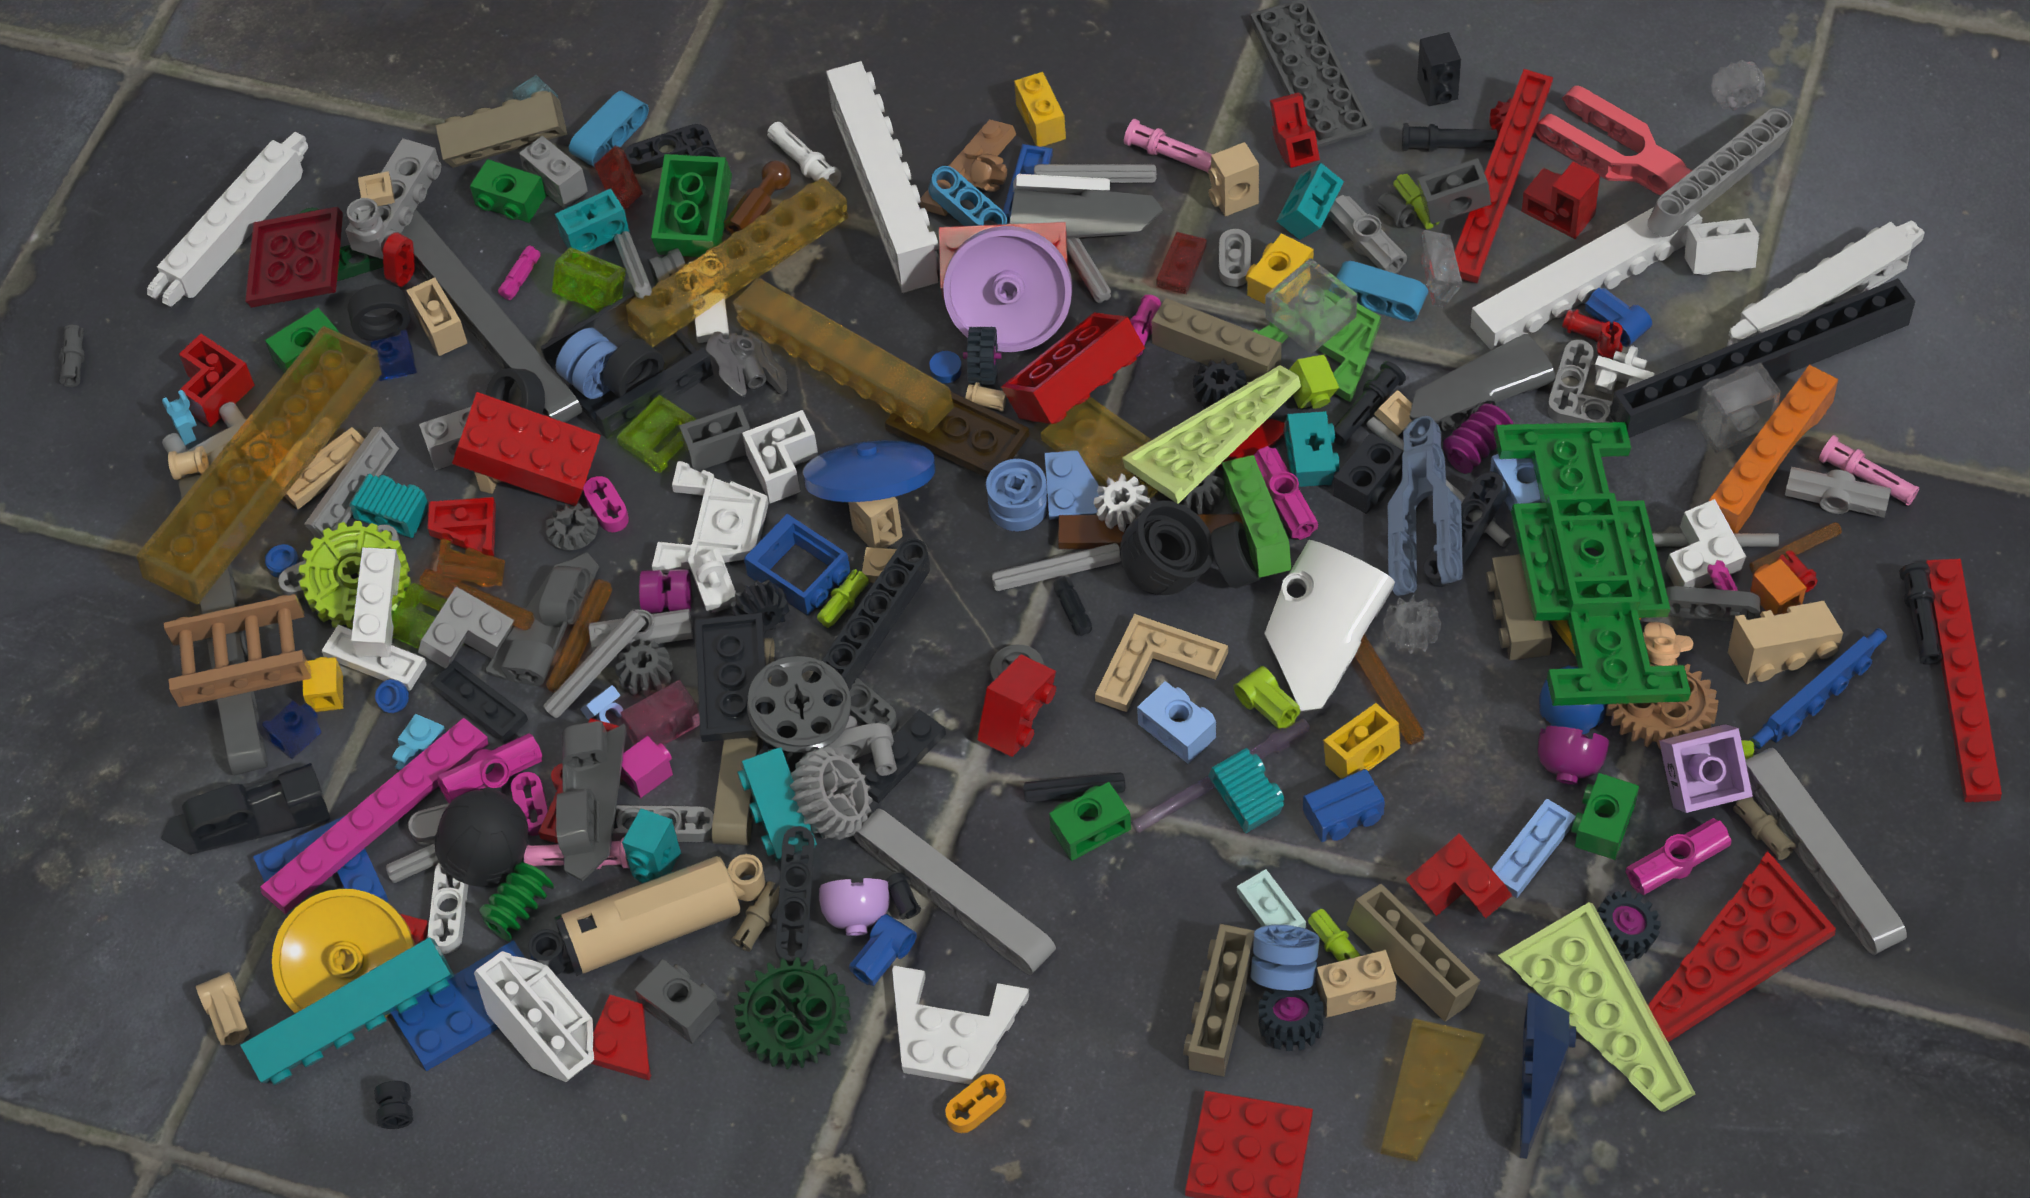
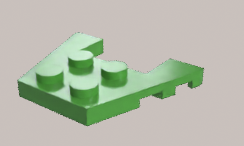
(1349, 347)

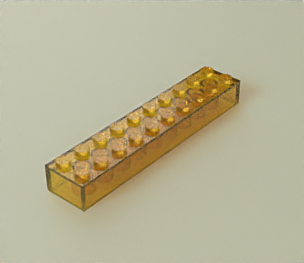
(259, 465)

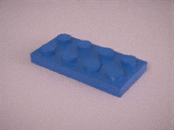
(450, 1019)

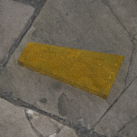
(1428, 1079)

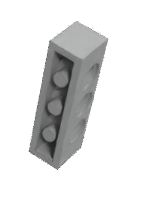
(411, 172)

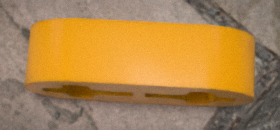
(979, 1107)

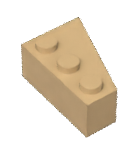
(1783, 641)

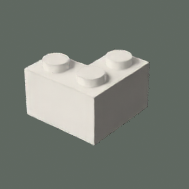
(776, 449)
(1708, 541)

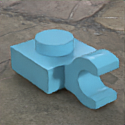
(181, 416)
(416, 738)

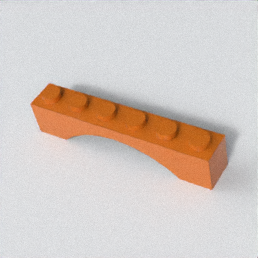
(1791, 420)

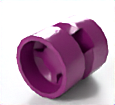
(653, 590)

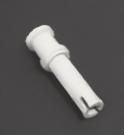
(811, 163)

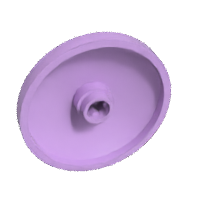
(1009, 283)

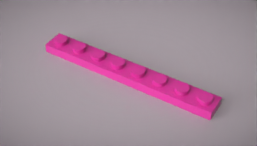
(372, 816)

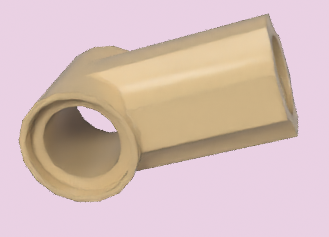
(221, 1002)

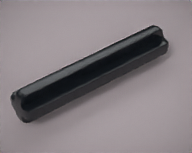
(1070, 786)

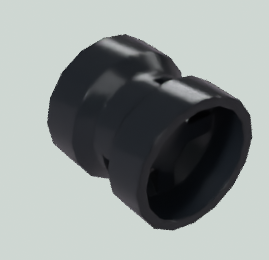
(393, 1104)

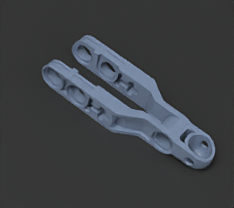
(1421, 477)

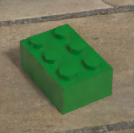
(691, 204)

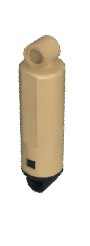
(648, 914)

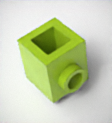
(1316, 382)

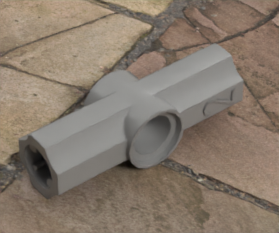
(1367, 234)
(1838, 491)
(659, 627)

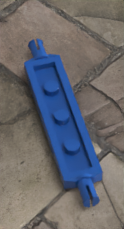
(1814, 695)

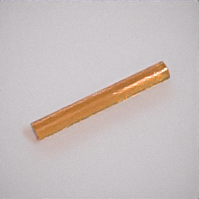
(1799, 546)

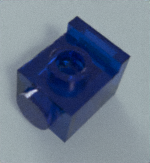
(395, 356)
(293, 728)

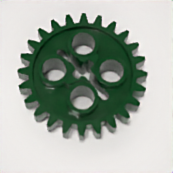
(817, 993)

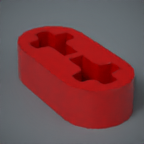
(398, 259)

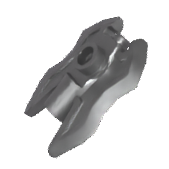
(746, 360)

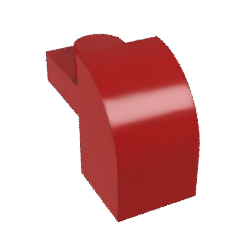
(1291, 131)

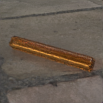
(522, 618)
(579, 635)
(1389, 692)

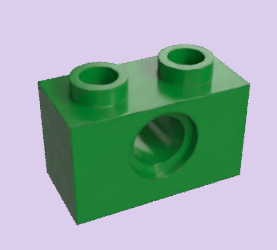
(508, 191)
(293, 339)
(1602, 834)
(1082, 836)

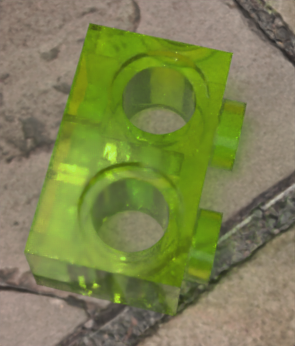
(588, 279)

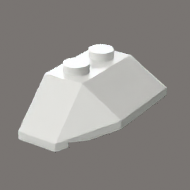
(537, 1014)

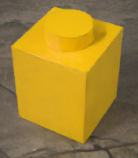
(325, 687)

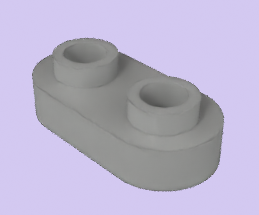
(1234, 259)

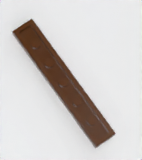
(1090, 532)

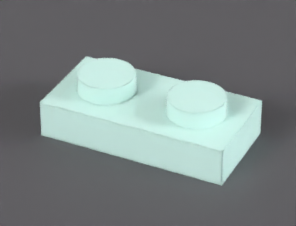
(1269, 902)

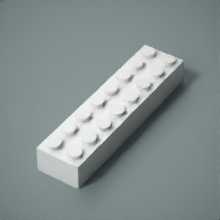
(884, 176)

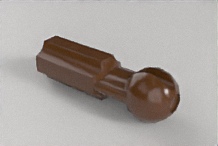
(757, 200)

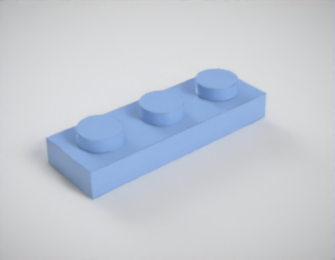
(1533, 846)

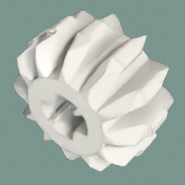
(1119, 493)

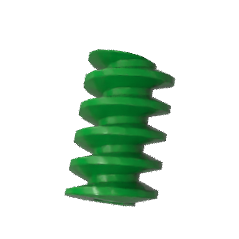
(513, 898)

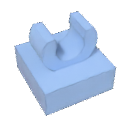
(602, 703)

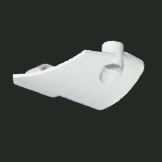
(1324, 628)

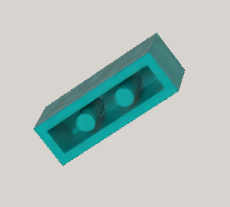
(769, 784)

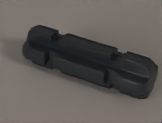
(1072, 606)

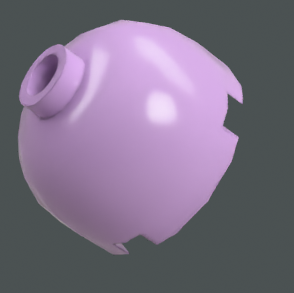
(854, 904)

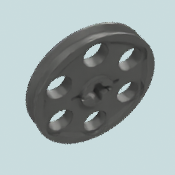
(787, 712)

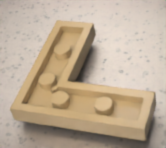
(324, 468)
(1150, 640)

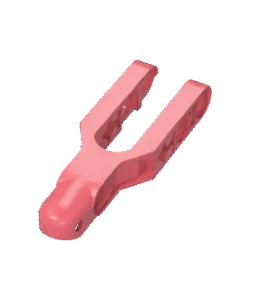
(1652, 165)

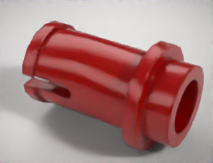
(1582, 325)
(1610, 340)
(1805, 575)

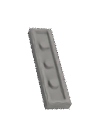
(370, 458)

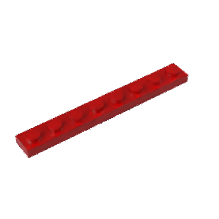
(1502, 172)
(1963, 683)

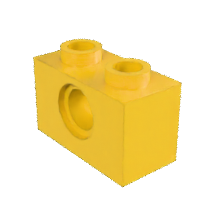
(1040, 109)
(1276, 264)
(1362, 742)

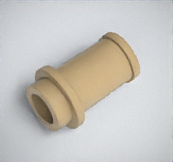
(986, 397)

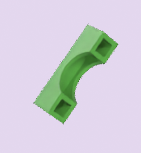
(1262, 525)

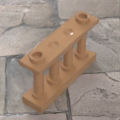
(242, 677)

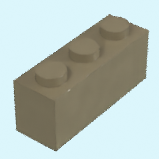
(1519, 631)

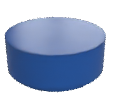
(945, 366)
(280, 558)

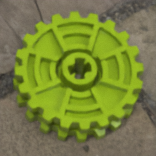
(331, 563)

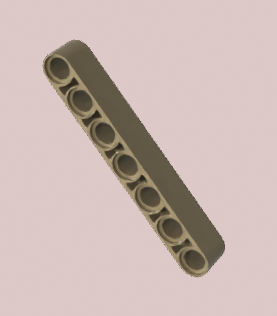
(732, 812)

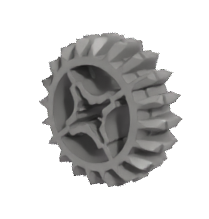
(831, 793)

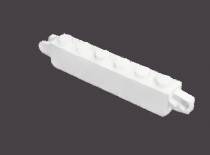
(229, 221)
(1834, 279)

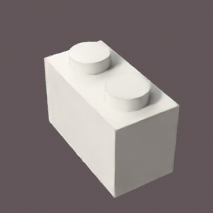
(1721, 246)

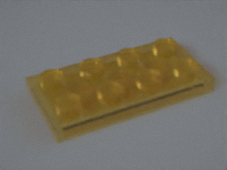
(1099, 439)

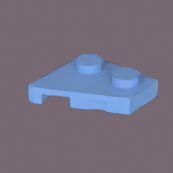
(1069, 485)

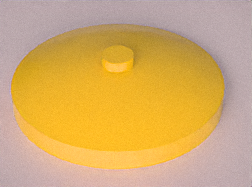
(333, 943)

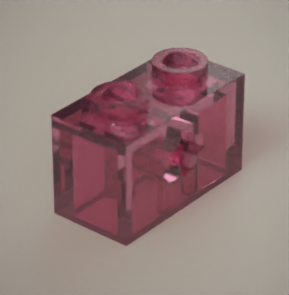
(662, 715)

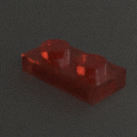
(618, 175)
(1181, 263)

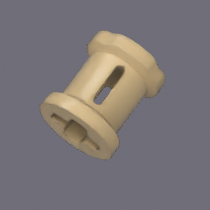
(187, 462)

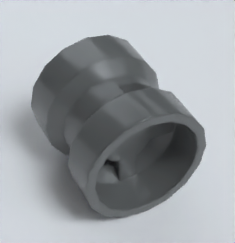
(667, 266)

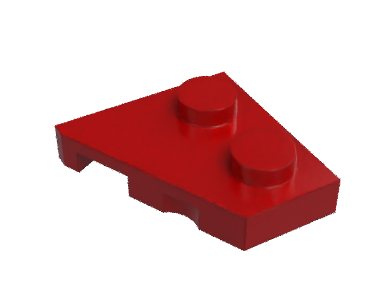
(464, 522)
(621, 1038)

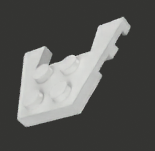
(727, 520)
(946, 1041)

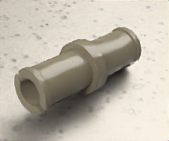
(1764, 827)
(757, 917)

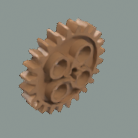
(1668, 719)

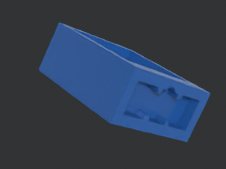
(778, 543)

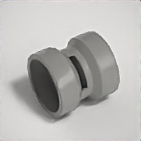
(365, 219)

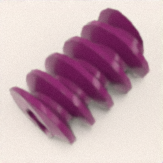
(1474, 438)

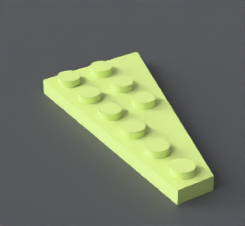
(1195, 447)
(1585, 974)

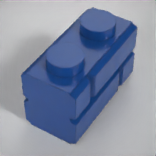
(1344, 806)

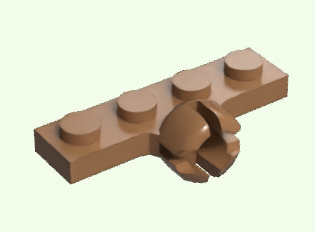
(978, 162)

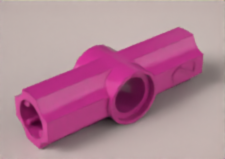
(1291, 505)
(508, 761)
(1694, 846)

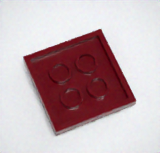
(294, 257)

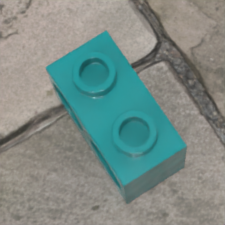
(1310, 201)
(592, 222)

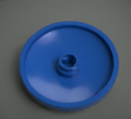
(869, 471)

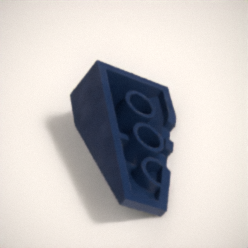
(1543, 1059)

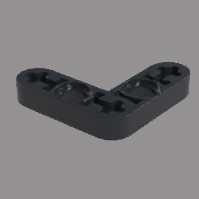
(680, 138)

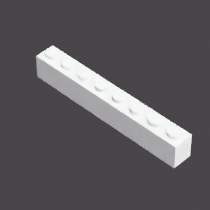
(1573, 280)

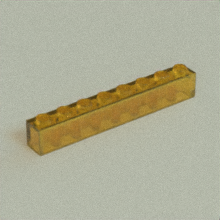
(843, 355)

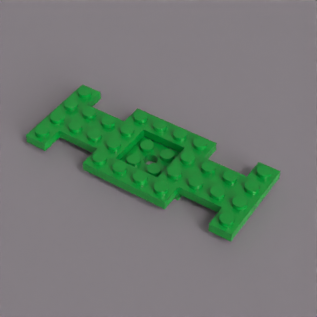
(1599, 593)

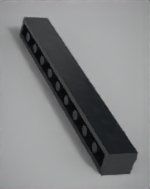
(1778, 350)

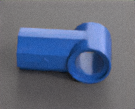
(1607, 308)
(887, 942)

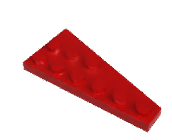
(1747, 942)

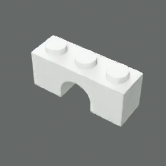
(372, 615)

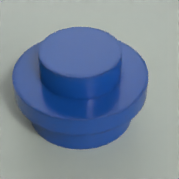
(392, 696)

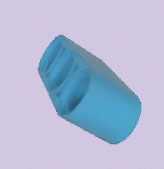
(609, 127)
(961, 190)
(1384, 291)

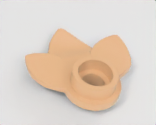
(1663, 644)

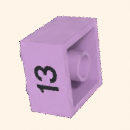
(1706, 768)

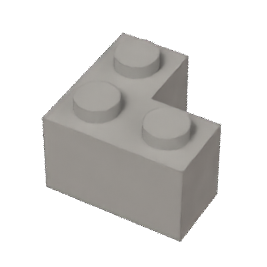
(464, 621)

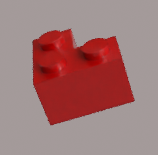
(1563, 200)
(215, 378)
(1014, 703)
(1455, 872)

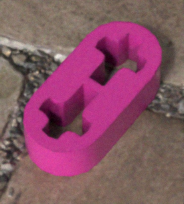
(611, 501)
(536, 802)

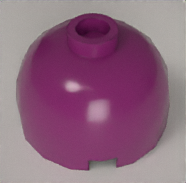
(1571, 753)

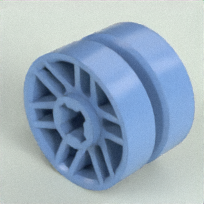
(583, 362)
(1017, 494)
(1284, 957)

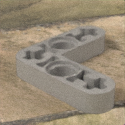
(1577, 402)

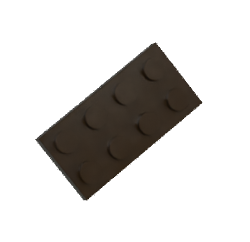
(967, 436)

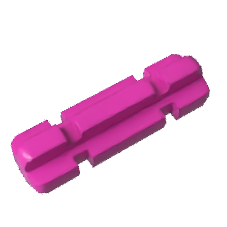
(519, 273)
(1720, 576)

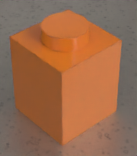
(1777, 587)

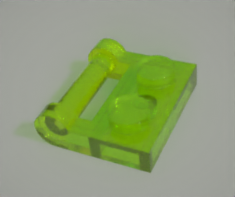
(651, 428)
(410, 623)

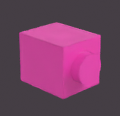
(646, 766)

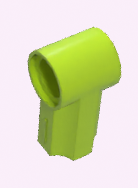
(1262, 692)

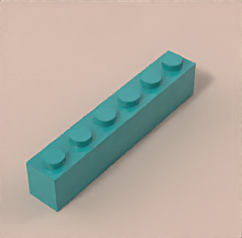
(347, 1011)

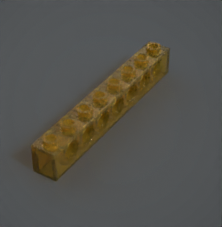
(737, 261)

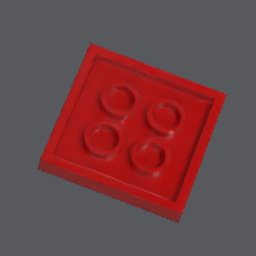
(1248, 1148)

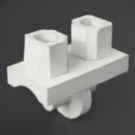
(1622, 368)
(712, 580)

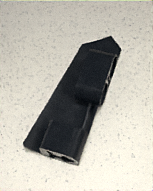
(244, 814)

